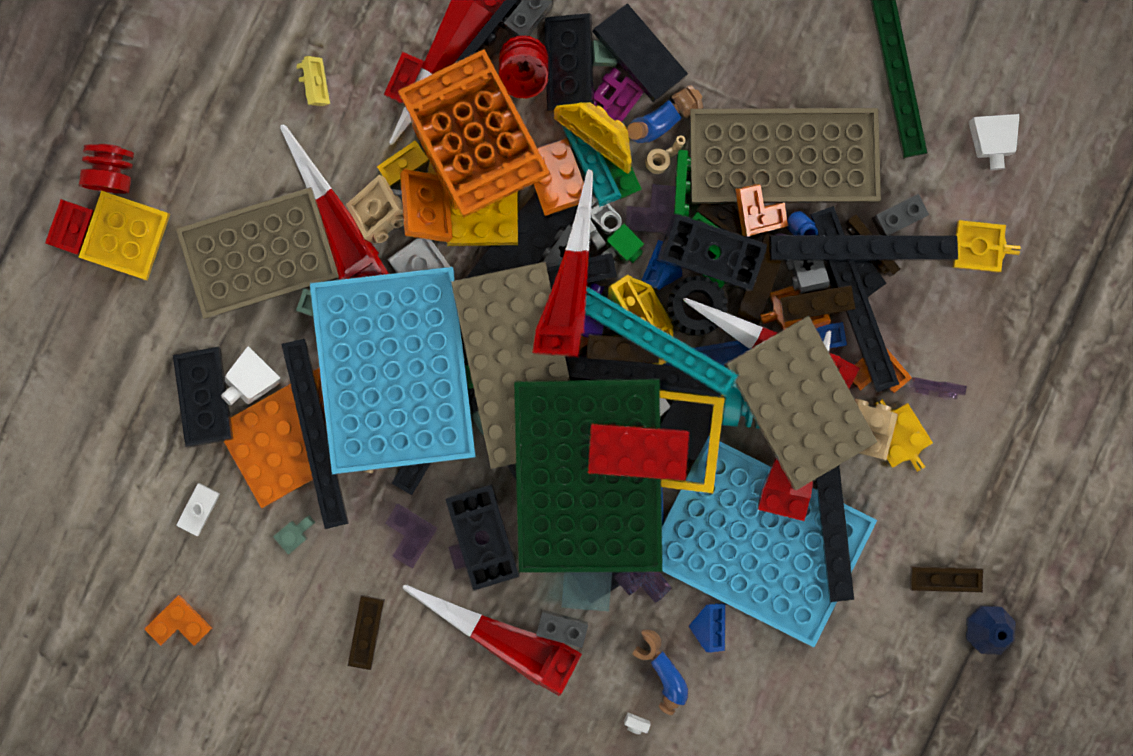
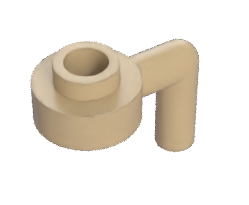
(663, 157)

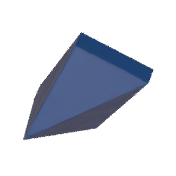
(658, 273)
(710, 627)

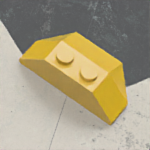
(598, 131)
(642, 301)

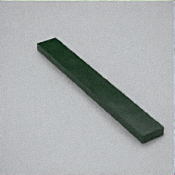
(899, 78)

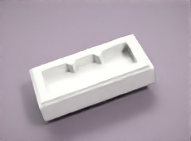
(198, 509)

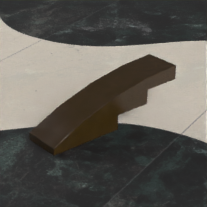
(754, 301)

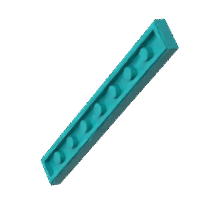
(659, 343)

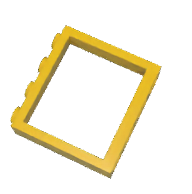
(718, 404)

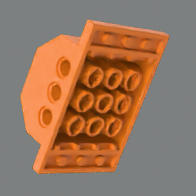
(473, 134)

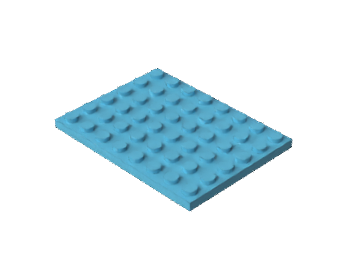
(392, 370)
(751, 556)

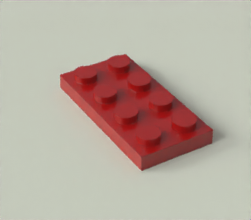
(638, 452)

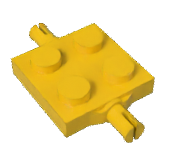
(982, 246)
(908, 438)

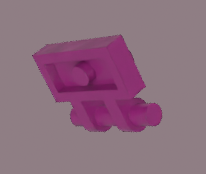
(622, 100)

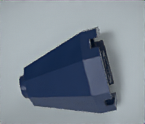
(990, 630)

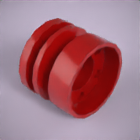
(523, 66)
(106, 168)

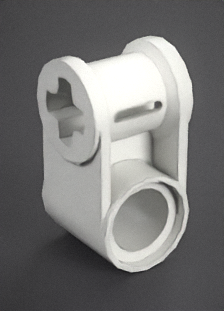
(600, 214)

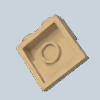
(376, 210)
(882, 425)

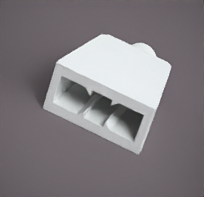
(995, 137)
(249, 378)

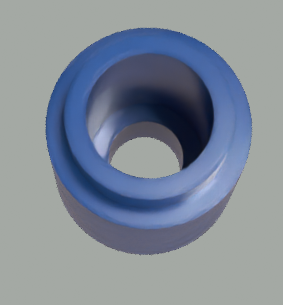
(801, 225)

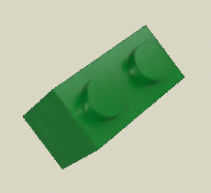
(625, 245)

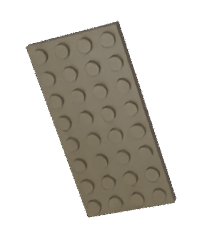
(789, 152)
(498, 331)

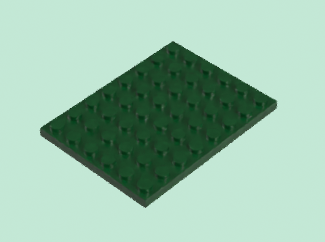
(574, 516)

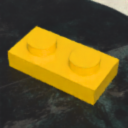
(408, 158)

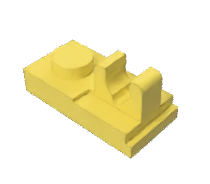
(314, 81)

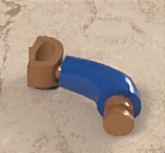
(661, 120)
(674, 685)

